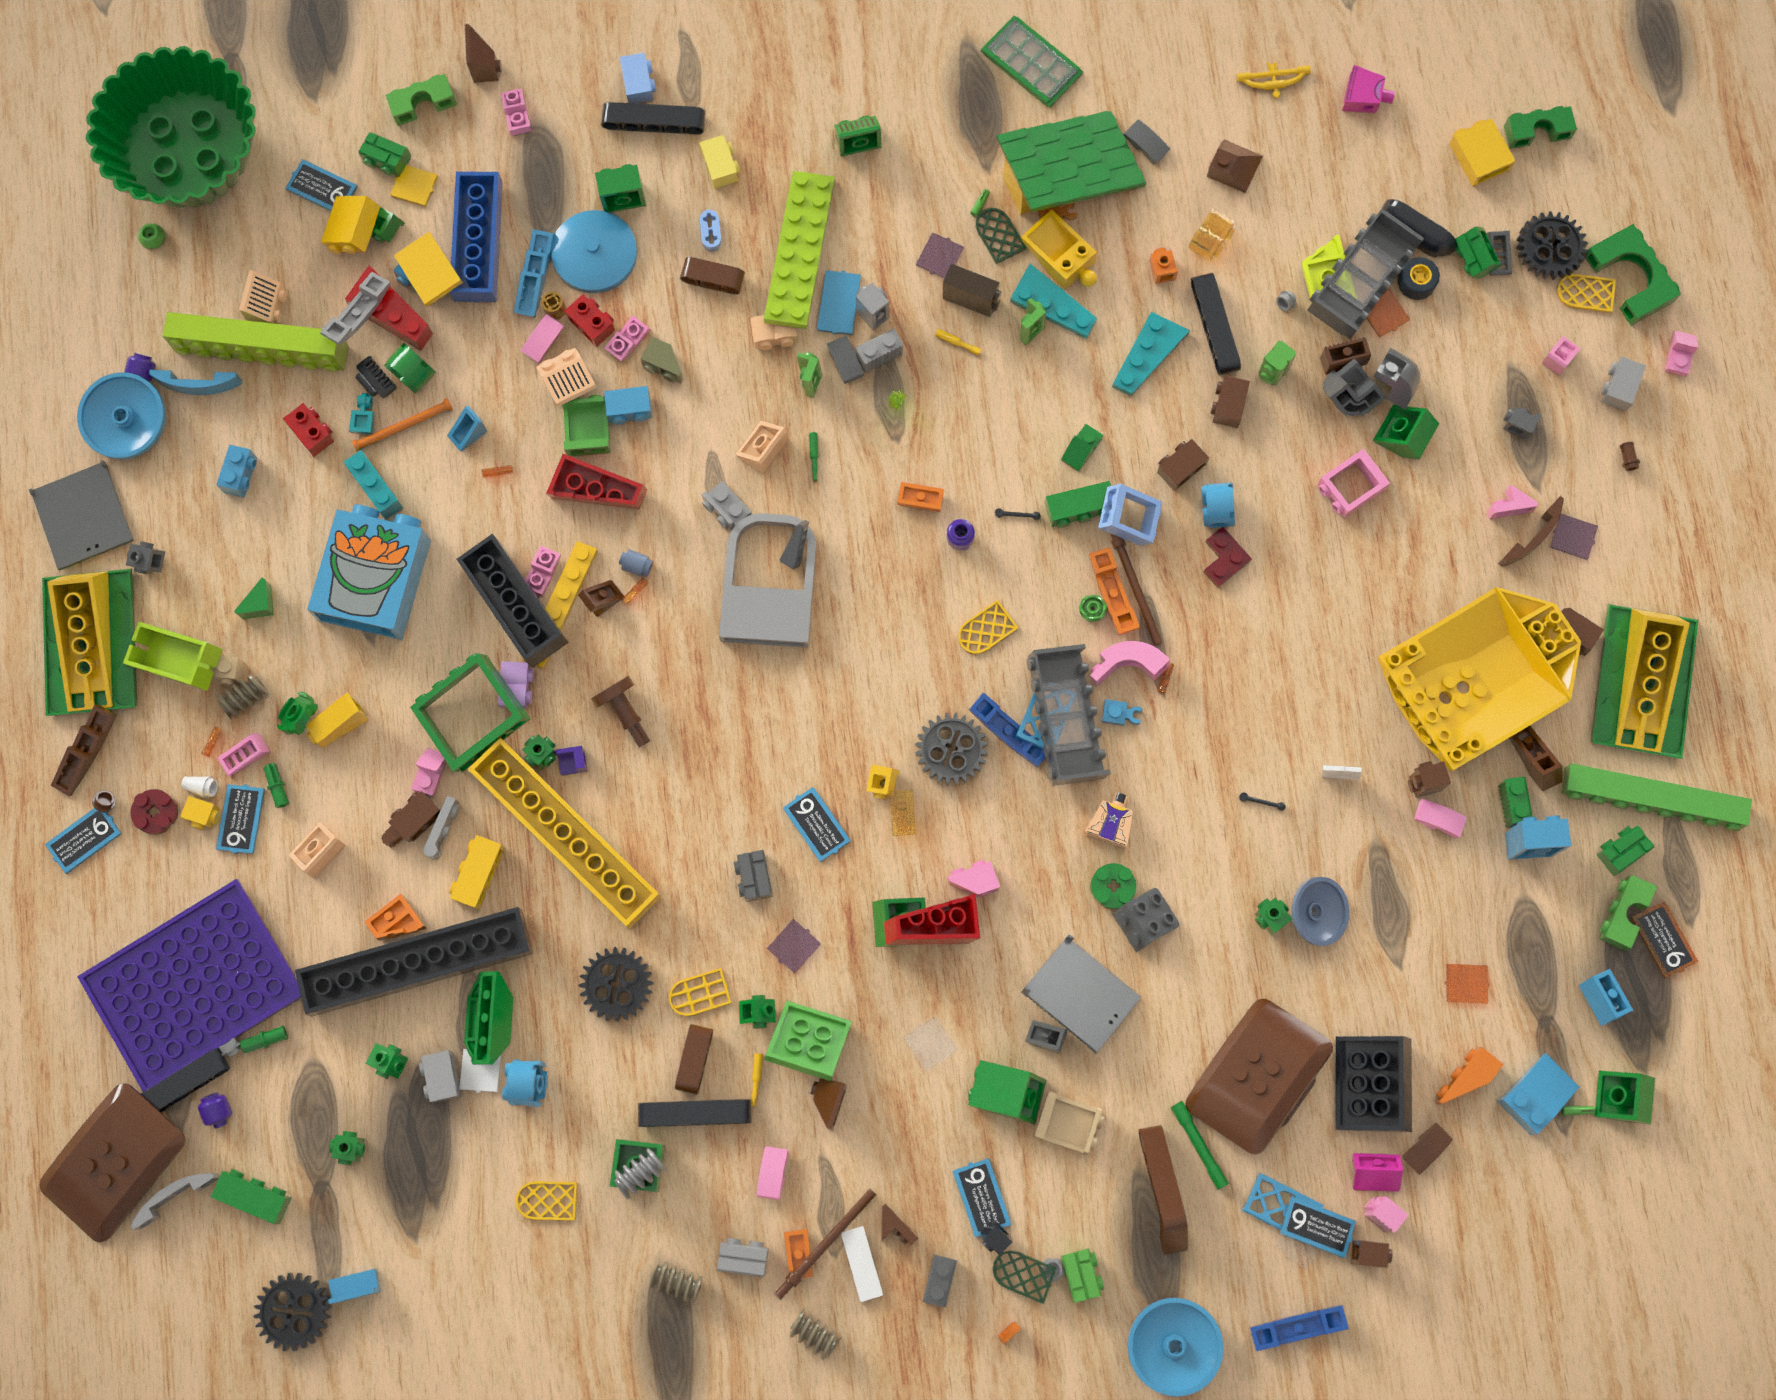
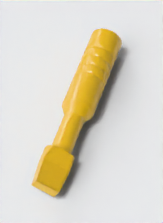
(957, 341)
(756, 1076)

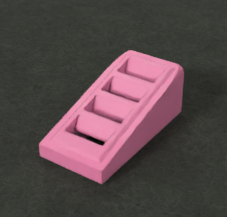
(252, 739)

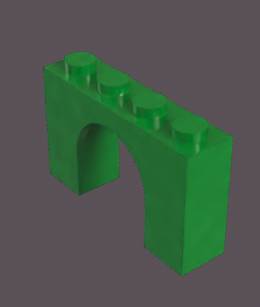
(1631, 247)

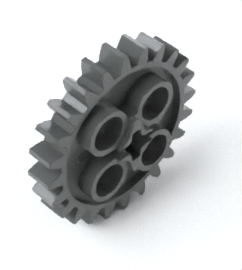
(932, 741)

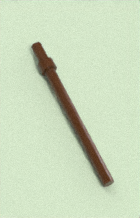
(1119, 545)
(794, 1278)

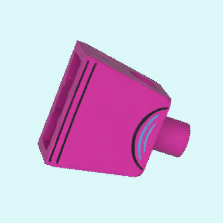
(1366, 91)

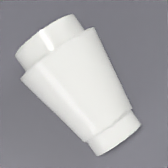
(201, 786)

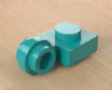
(362, 420)

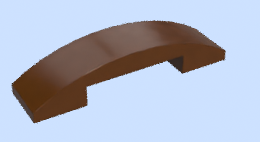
(1518, 551)

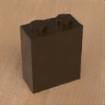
(971, 290)

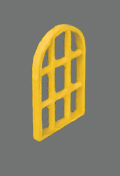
(707, 997)

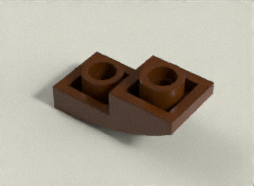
(1428, 1148)

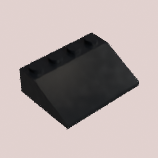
(1374, 1083)

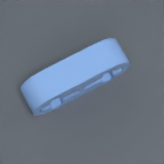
(715, 230)

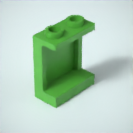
(586, 426)

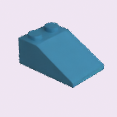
(1538, 1095)

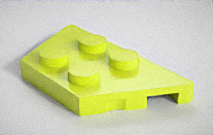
(1320, 264)

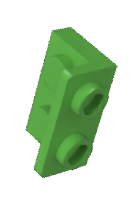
(1033, 321)
(810, 372)

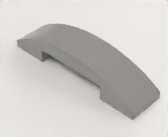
(358, 311)
(149, 1213)

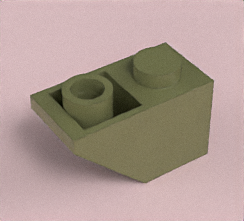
(661, 359)

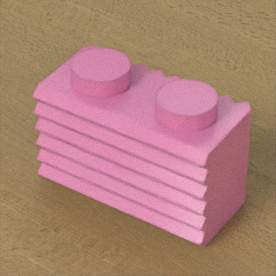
(1385, 1213)

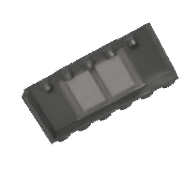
(1364, 273)
(1066, 715)

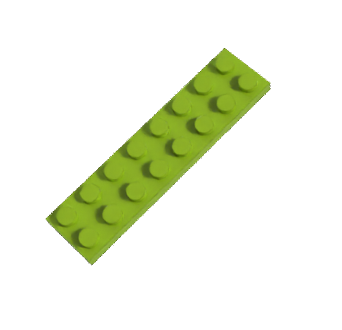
(799, 250)

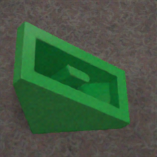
(257, 602)

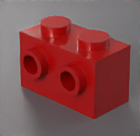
(590, 320)
(308, 429)

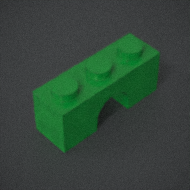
(1557, 122)

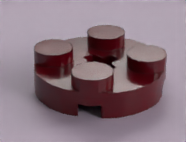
(143, 804)

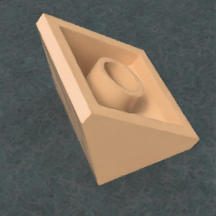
(763, 445)
(316, 850)

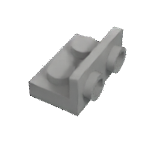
(725, 505)

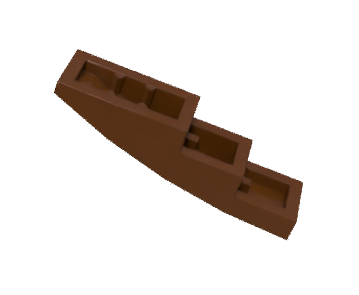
(84, 750)

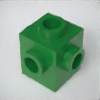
(543, 758)
(1280, 913)
(762, 1011)
(387, 1060)
(355, 1150)

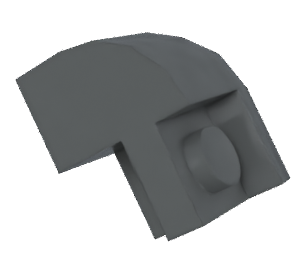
(1400, 374)
(1352, 390)

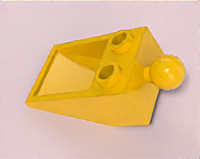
(1057, 246)

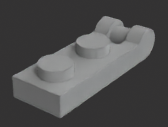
(441, 828)

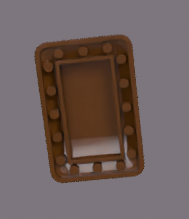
(1258, 1076)
(112, 1162)

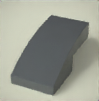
(1147, 141)
(845, 359)

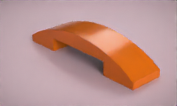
(1112, 591)

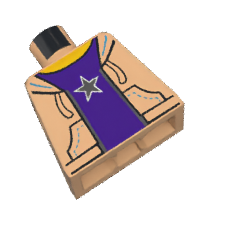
(1111, 822)

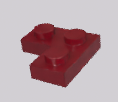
(1231, 557)

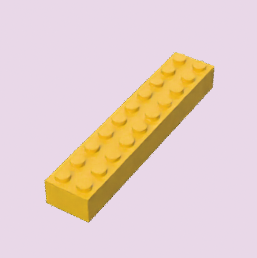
(564, 833)

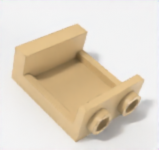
(1069, 1123)

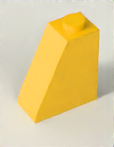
(336, 721)

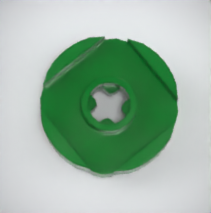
(296, 714)
(1104, 895)

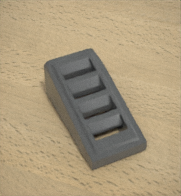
(1504, 236)
(794, 550)

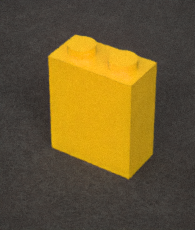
(1481, 151)
(350, 224)

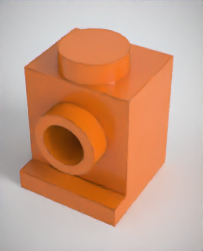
(1160, 271)

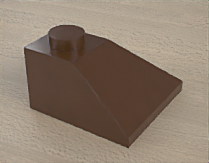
(480, 58)
(1234, 165)
(828, 1100)

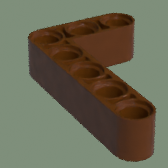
(1165, 1190)

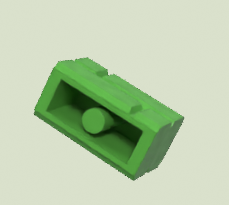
(1276, 363)
(1082, 1275)

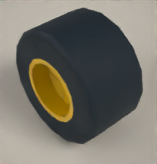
(1421, 271)

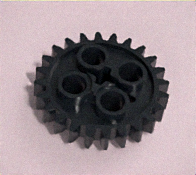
(1571, 245)
(595, 980)
(289, 1332)

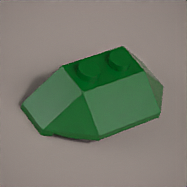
(488, 1018)

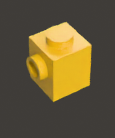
(200, 813)

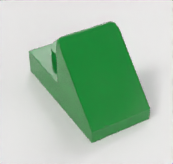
(1082, 447)

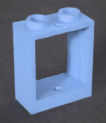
(1112, 512)

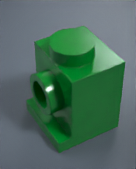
(386, 226)

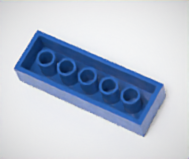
(476, 235)

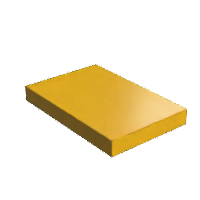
(428, 269)

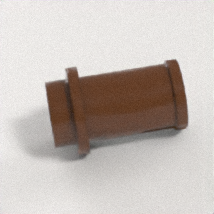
(1629, 456)

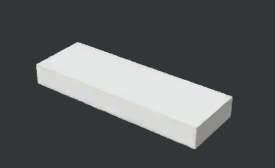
(862, 1264)

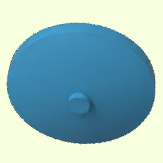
(594, 251)
(121, 416)
(1175, 1347)

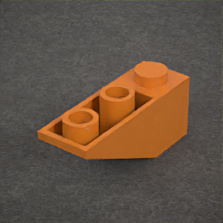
(1476, 1072)

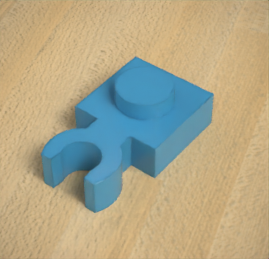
(1116, 713)

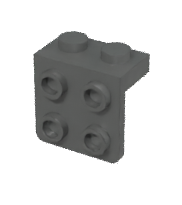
(1145, 919)

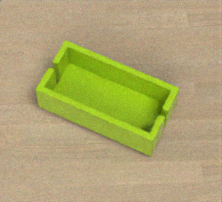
(173, 656)

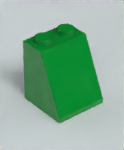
(1007, 1091)

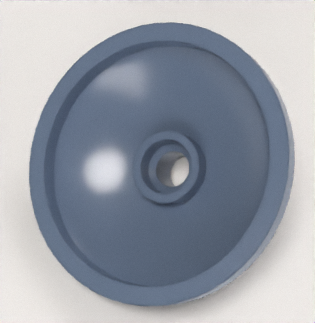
(1320, 911)

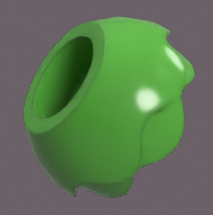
(155, 240)
(1092, 601)

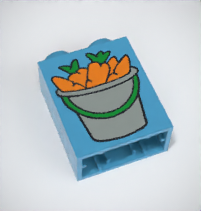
(370, 572)

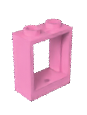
(1369, 470)

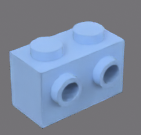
(637, 79)

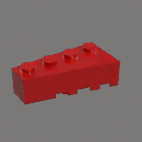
(396, 315)
(587, 483)
(939, 924)

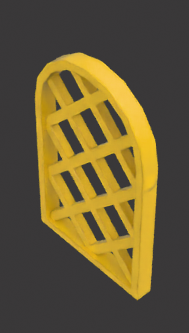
(1581, 291)
(990, 644)
(548, 1208)

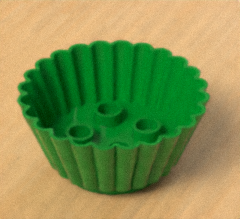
(172, 127)

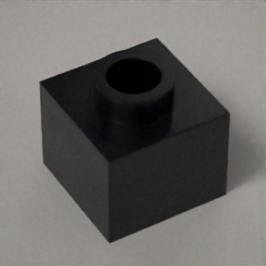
(995, 1237)

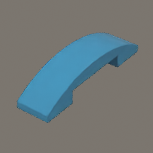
(222, 382)

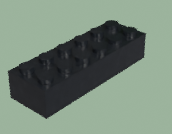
(512, 601)

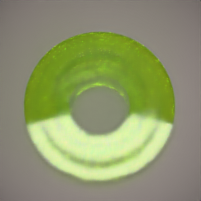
(896, 399)

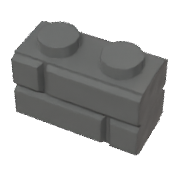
(754, 876)
(939, 1280)

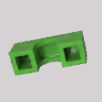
(404, 101)
(1617, 928)

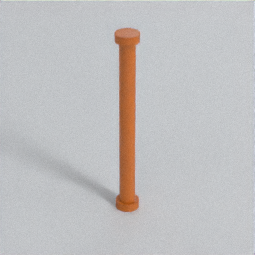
(358, 445)

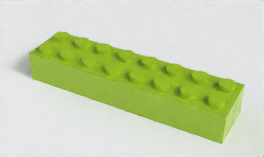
(253, 341)

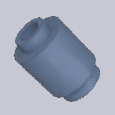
(635, 563)

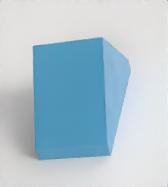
(466, 429)

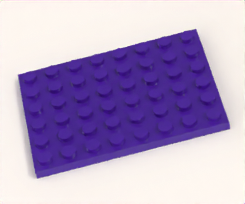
(191, 985)

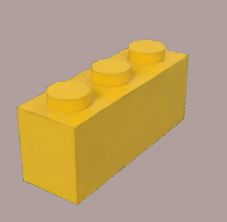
(476, 872)

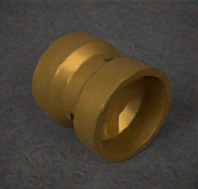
(554, 309)

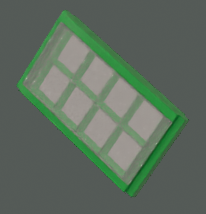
(1031, 61)

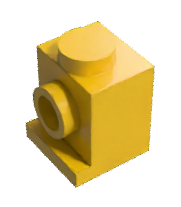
(876, 778)

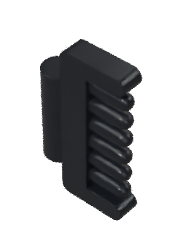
(369, 380)

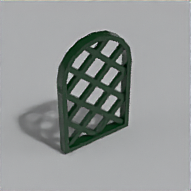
(989, 247)
(1032, 1278)

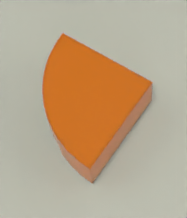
(1009, 1332)

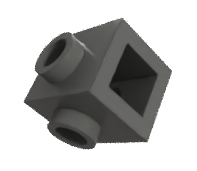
(145, 558)

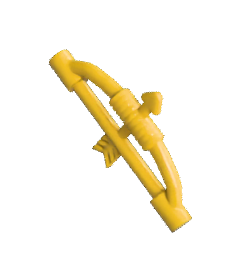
(1274, 84)

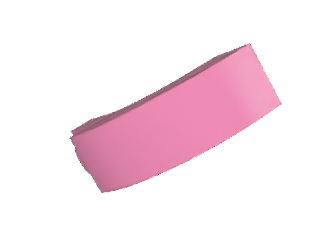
(1130, 653)

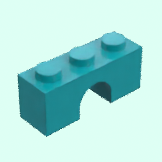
(373, 485)

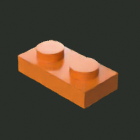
(920, 497)
(797, 1250)

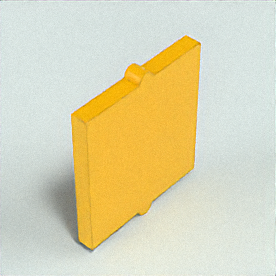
(414, 186)

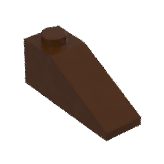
(1538, 759)

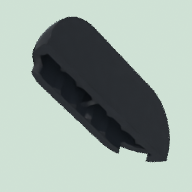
(1436, 239)

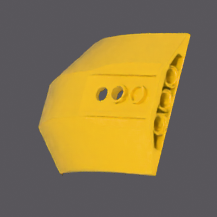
(1511, 655)

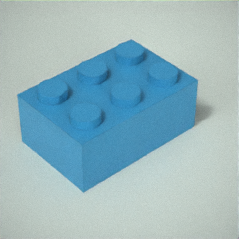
(1538, 838)

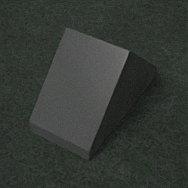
(1046, 1036)

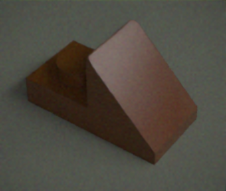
(601, 597)
(891, 1221)

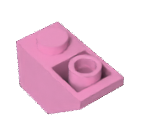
(978, 880)

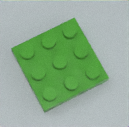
(808, 1040)

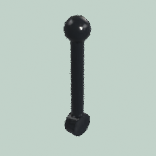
(999, 513)
(1244, 797)

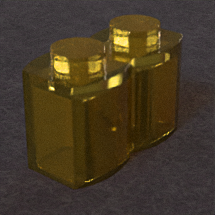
(1212, 234)

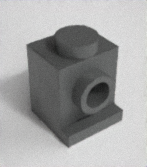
(1520, 422)

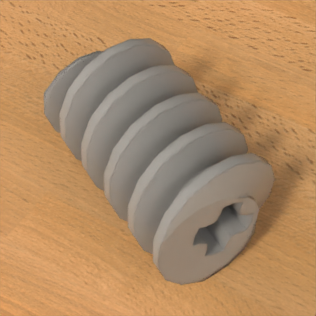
(638, 1173)

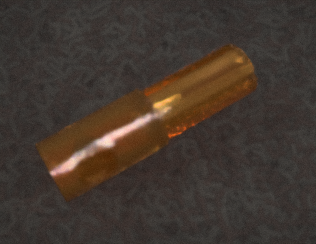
(494, 471)
(635, 590)
(1165, 679)
(208, 748)

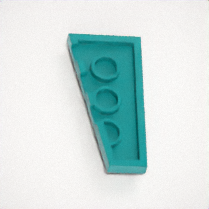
(1058, 305)
(1151, 347)

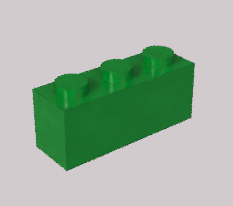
(1076, 504)
(251, 1196)

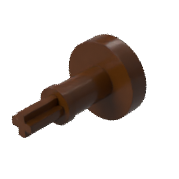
(623, 709)

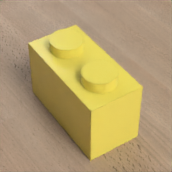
(719, 161)

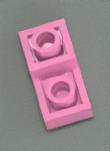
(516, 112)
(542, 338)
(627, 339)
(542, 570)
(1440, 817)
(772, 1173)

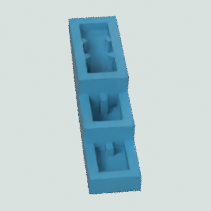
(534, 273)

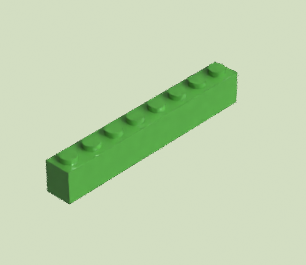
(1656, 796)

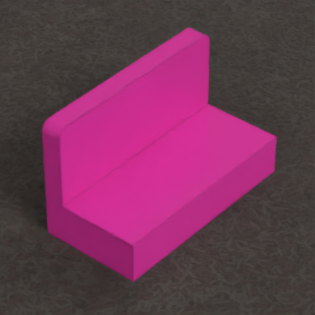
(1377, 1172)

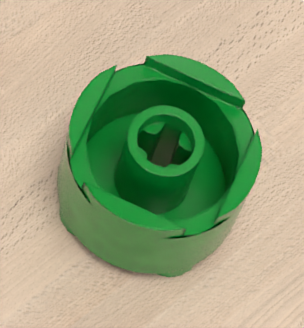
(409, 368)

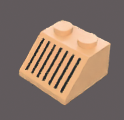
(262, 299)
(566, 377)

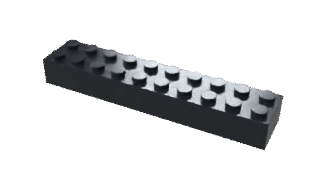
(413, 962)

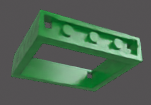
(504, 730)

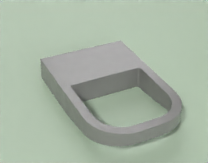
(766, 614)

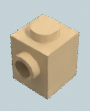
(229, 670)

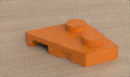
(394, 920)

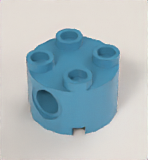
(1219, 504)
(525, 1083)

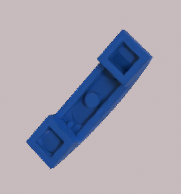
(1005, 729)
(1299, 1327)

